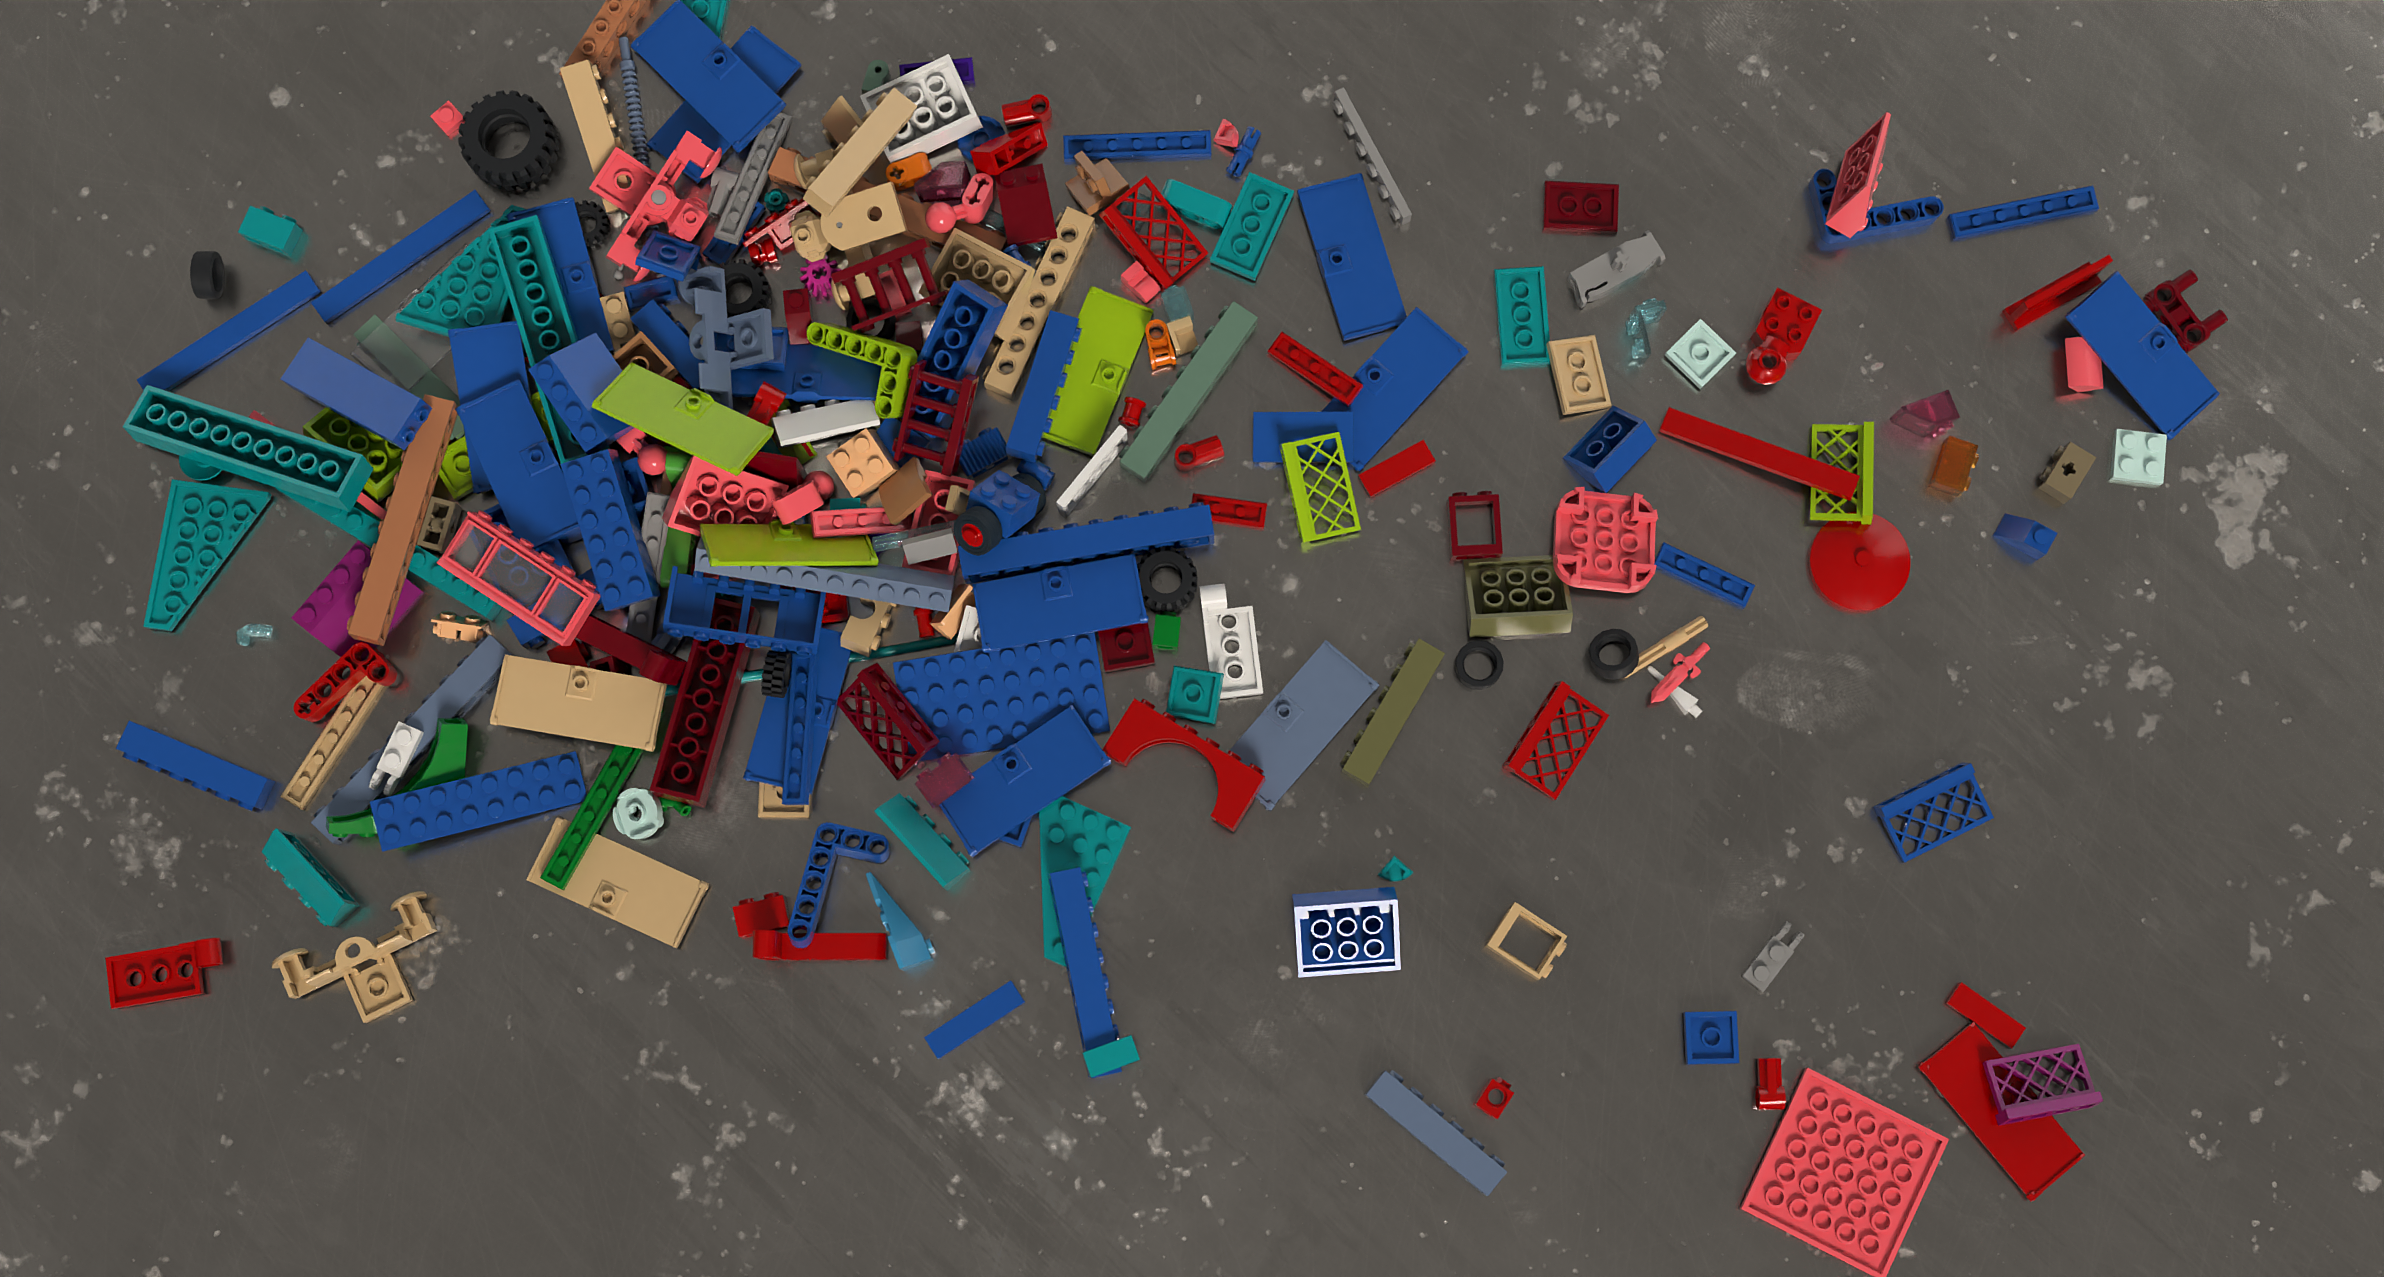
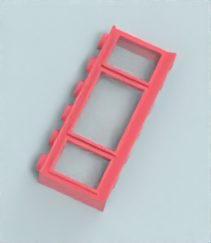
(520, 578)

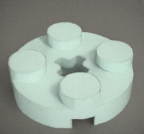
(651, 813)

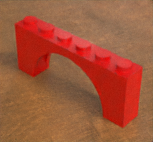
(1145, 727)

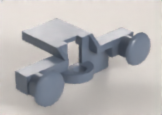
(750, 330)

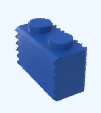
(983, 453)

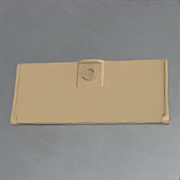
(578, 702)
(626, 886)

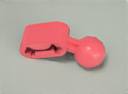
(975, 204)
(650, 456)
(805, 497)

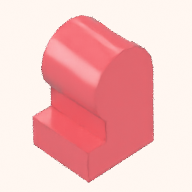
(1139, 282)

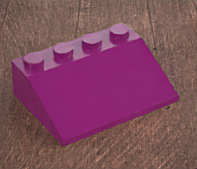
(333, 602)

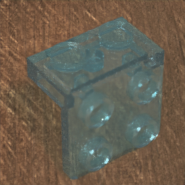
(1647, 313)

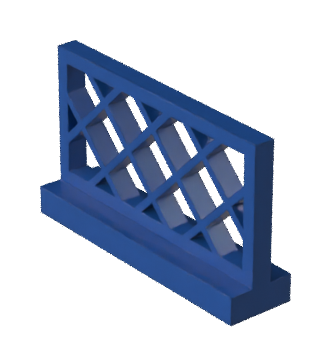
(1930, 790)

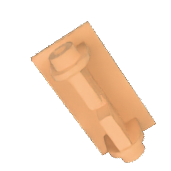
(449, 624)

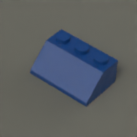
(1610, 448)

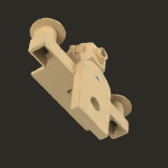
(847, 226)

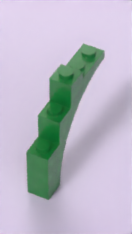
(443, 764)

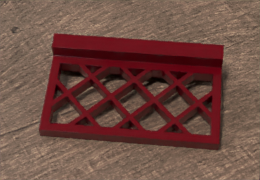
(896, 710)

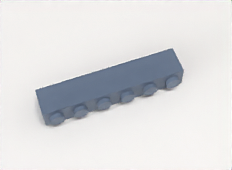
(1436, 1133)

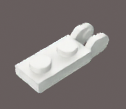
(396, 757)

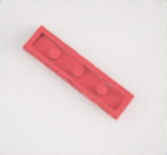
(855, 522)

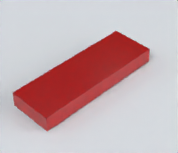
(1396, 468)
(1234, 510)
(1985, 1015)

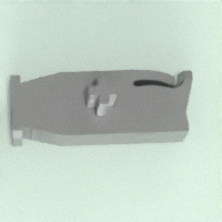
(1615, 268)

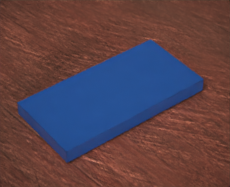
(1276, 428)

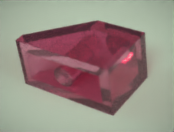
(944, 182)

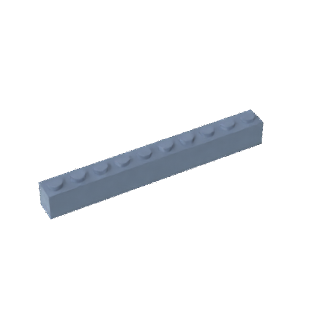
(876, 583)
(451, 700)

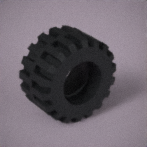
(749, 274)
(1171, 559)

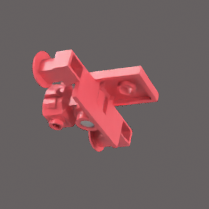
(653, 197)

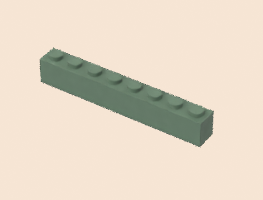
(1188, 391)

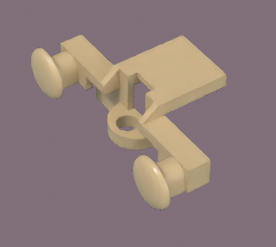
(377, 987)

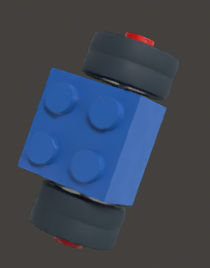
(998, 510)

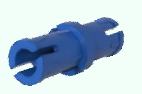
(1243, 151)

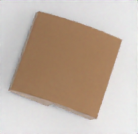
(904, 491)

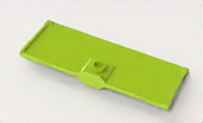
(1099, 369)
(683, 418)
(782, 546)

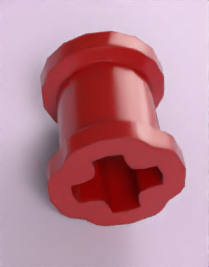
(1132, 412)

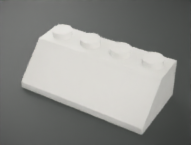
(823, 422)

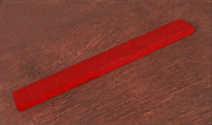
(1759, 453)

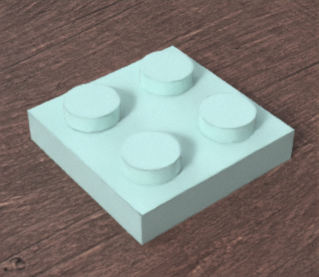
(1700, 353)
(2138, 457)

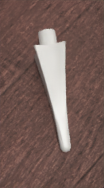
(1684, 700)

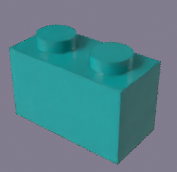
(270, 230)

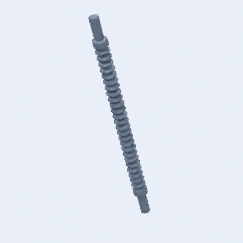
(627, 66)

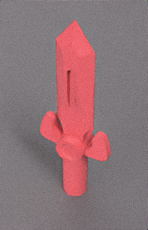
(1679, 673)

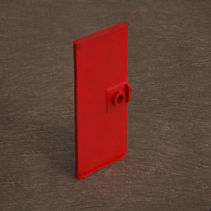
(2029, 1150)

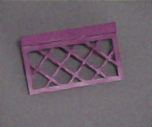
(2041, 1106)

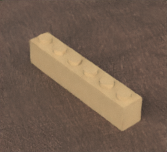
(593, 118)
(859, 152)

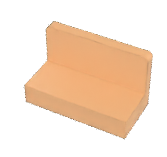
(950, 622)

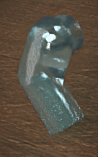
(250, 630)

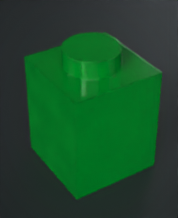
(1166, 631)

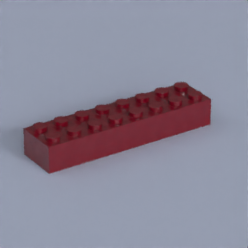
(703, 710)

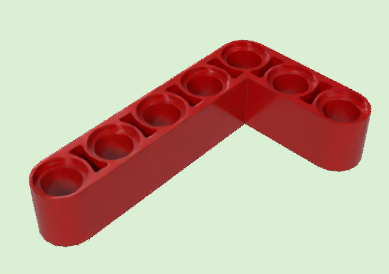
(824, 946)

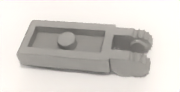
(1771, 958)

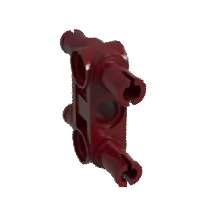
(2178, 315)

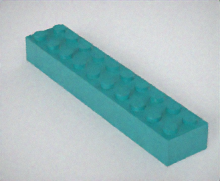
(538, 309)
(248, 448)

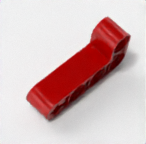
(340, 686)

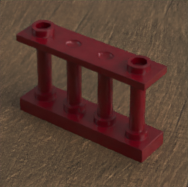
(871, 270)
(959, 411)

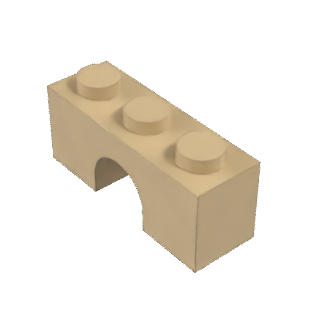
(863, 634)

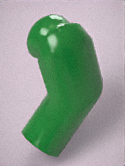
(682, 808)

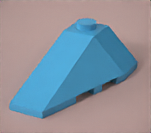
(905, 938)

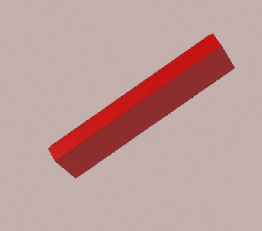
(1315, 369)

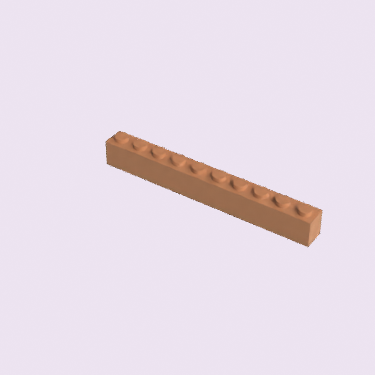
(914, 213)
(402, 524)

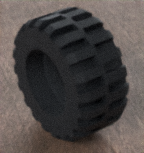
(493, 114)

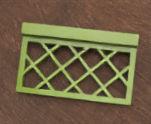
(1864, 468)
(1298, 492)

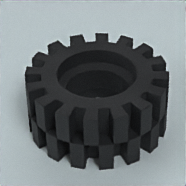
(602, 222)
(776, 674)

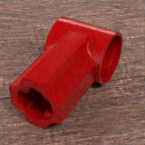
(1023, 111)
(766, 403)
(1200, 451)
(1770, 1092)

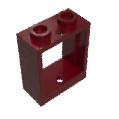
(1474, 551)

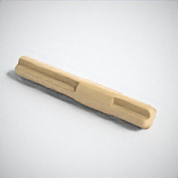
(1670, 642)

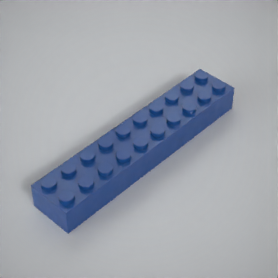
(1090, 543)

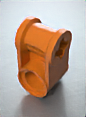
(909, 171)
(1159, 349)

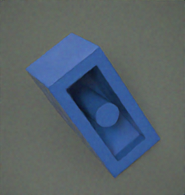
(2025, 535)

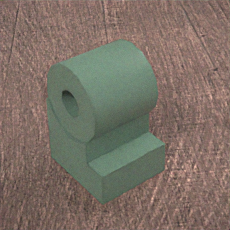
(876, 75)

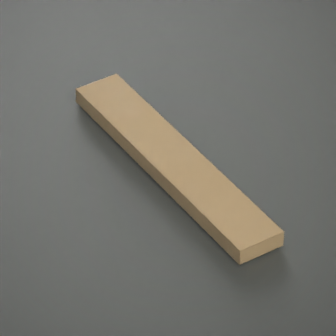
(331, 743)

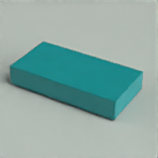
(1110, 1056)

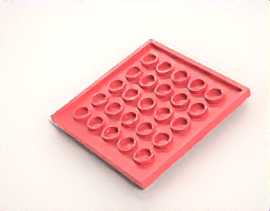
(1844, 1174)

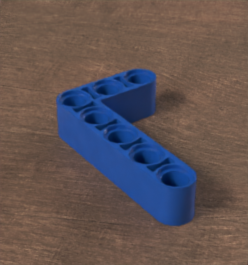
(1890, 212)
(822, 873)

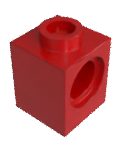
(1484, 1103)

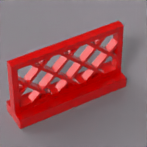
(1137, 247)
(2055, 294)
(1537, 727)

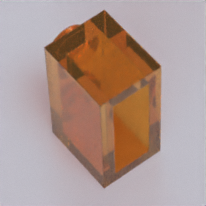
(1954, 466)

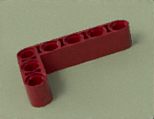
(651, 660)

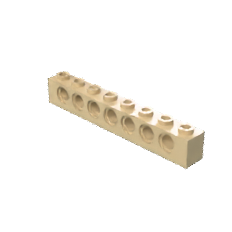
(1070, 221)

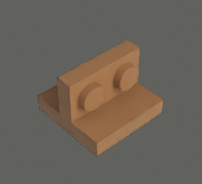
(1095, 184)

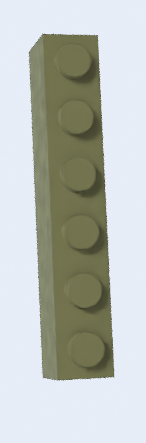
(1393, 711)

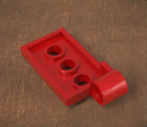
(119, 968)

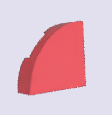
(1227, 134)

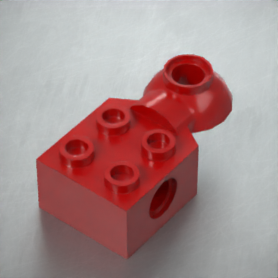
(1780, 335)

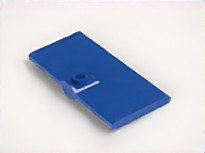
(765, 59)
(708, 75)
(1352, 256)
(573, 266)
(2142, 355)
(483, 362)
(813, 375)
(1398, 381)
(520, 464)
(1059, 603)
(769, 745)
(1024, 780)

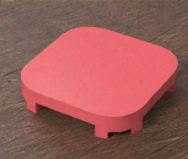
(1604, 541)

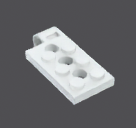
(1216, 635)

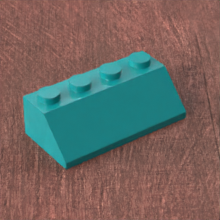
(923, 841)
(309, 878)

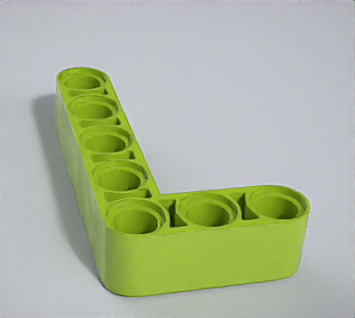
(892, 356)

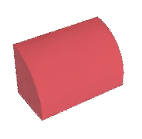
(2083, 366)

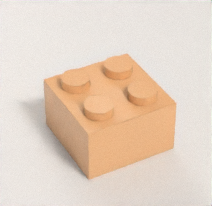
(863, 463)

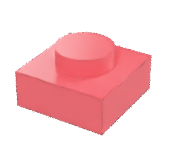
(448, 118)

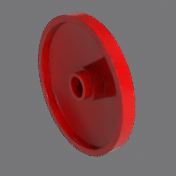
(1859, 563)

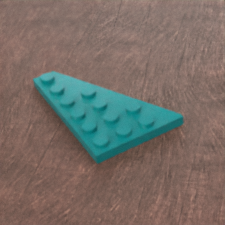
(465, 293)
(196, 538)
(1072, 839)

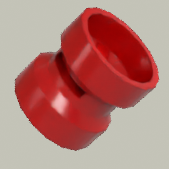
(768, 252)

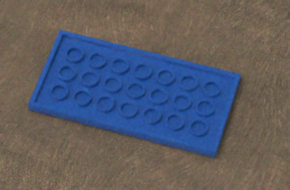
(1003, 695)

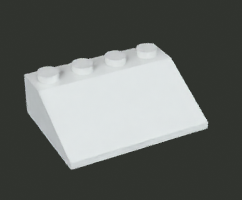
(942, 109)

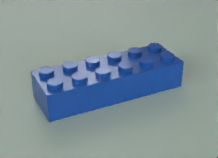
(957, 343)
(610, 529)

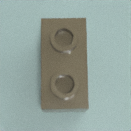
(2077, 463)
(439, 525)

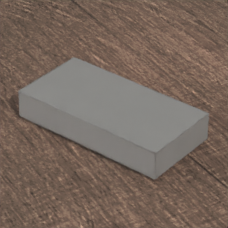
(929, 546)

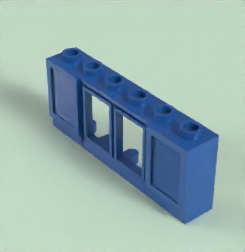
(692, 604)

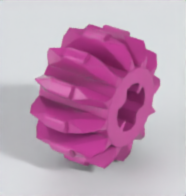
(816, 268)

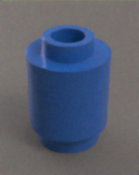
(1038, 471)

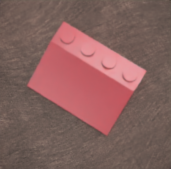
(1858, 180)
(718, 497)

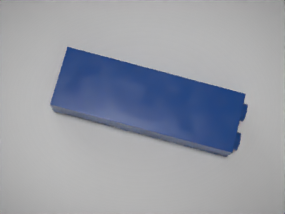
(356, 393)

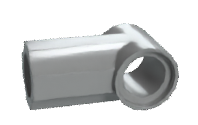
(722, 187)

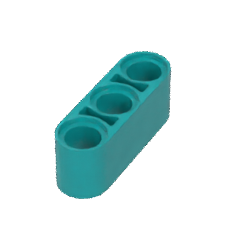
(1196, 204)

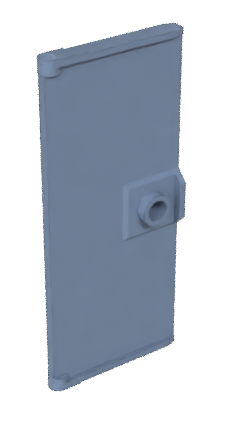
(1303, 720)

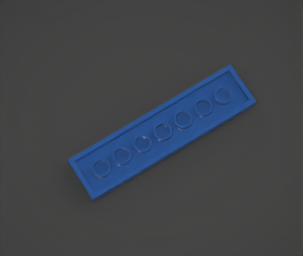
(478, 801)

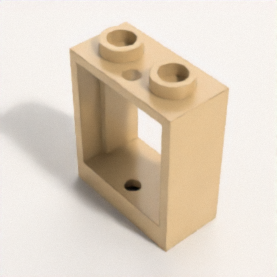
(1504, 926)

